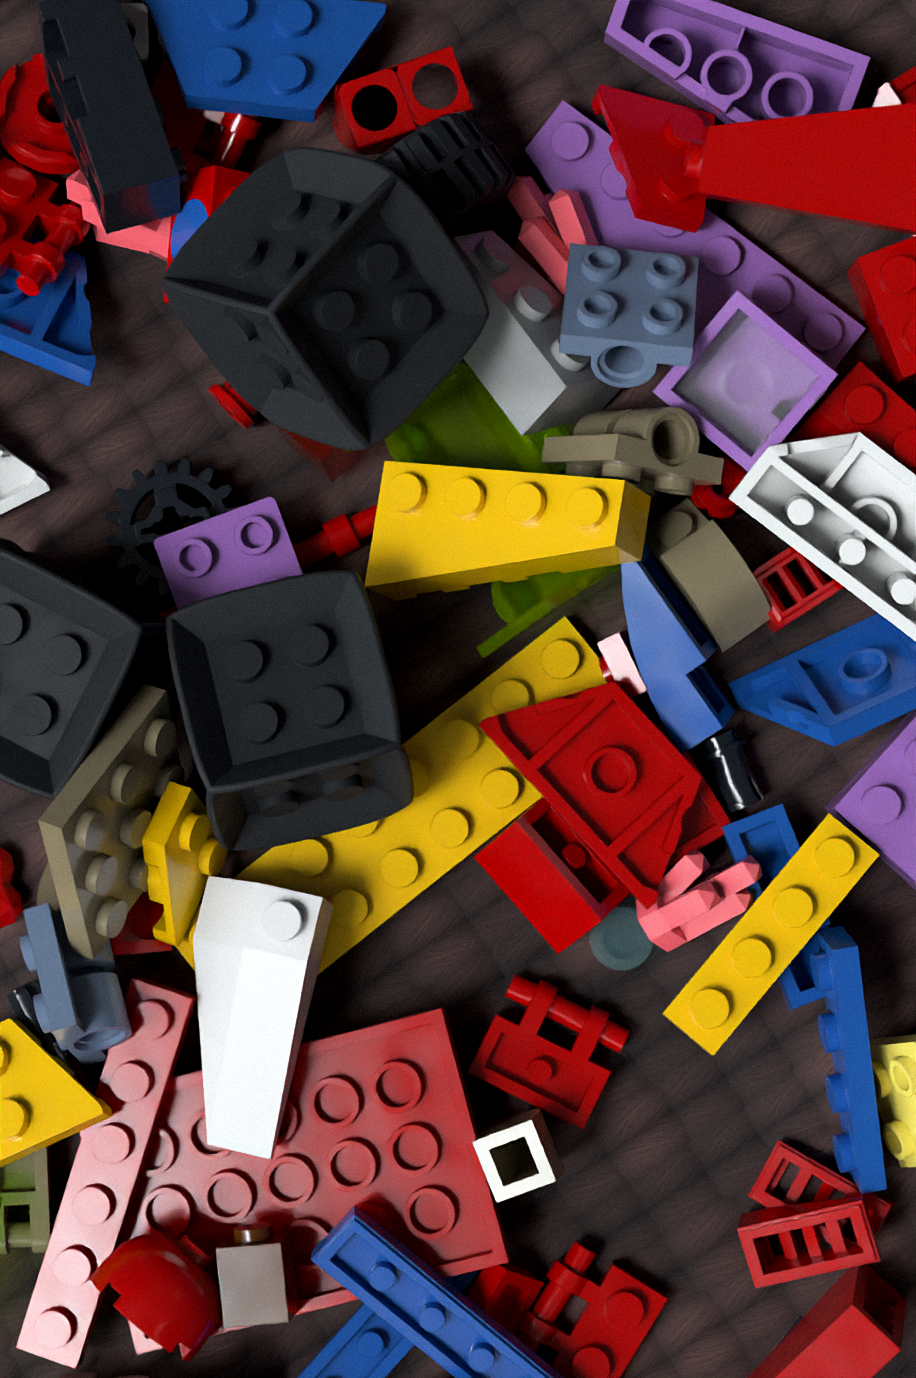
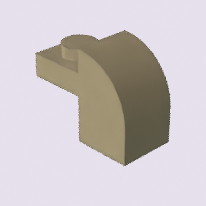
(708, 573)
(518, 1154)

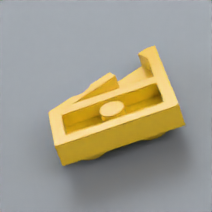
(179, 859)

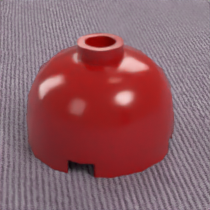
(164, 1290)

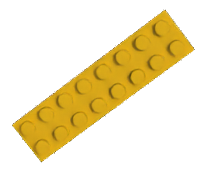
(459, 802)

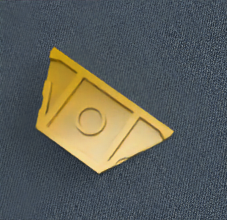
(39, 1096)

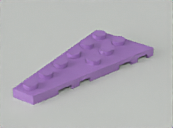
(575, 156)

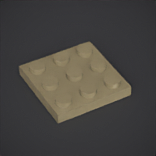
(100, 820)

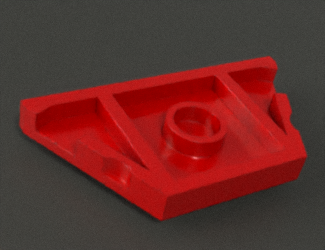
(604, 777)

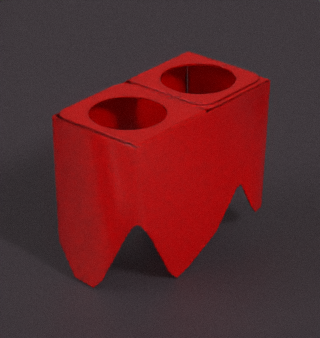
(399, 82)

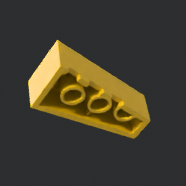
(490, 525)

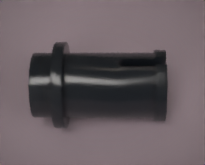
(731, 770)

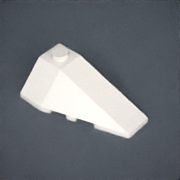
(254, 990)

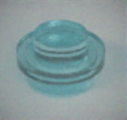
(620, 940)

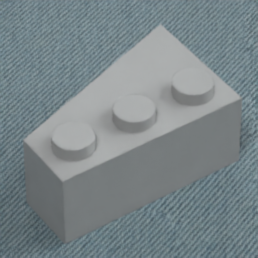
(520, 342)

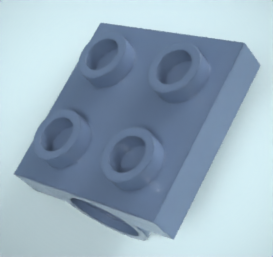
(629, 311)
(79, 995)

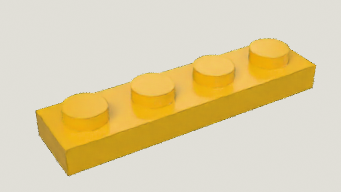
(770, 934)

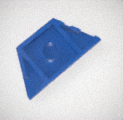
(263, 53)
(53, 325)
(836, 684)

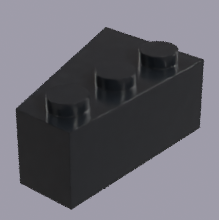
(109, 112)

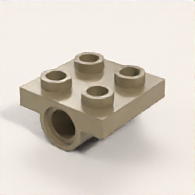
(640, 446)

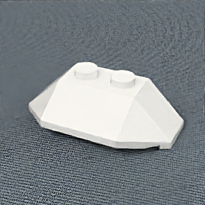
(845, 512)

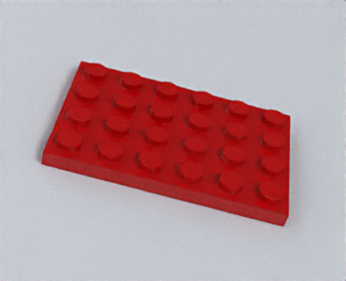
(366, 1124)

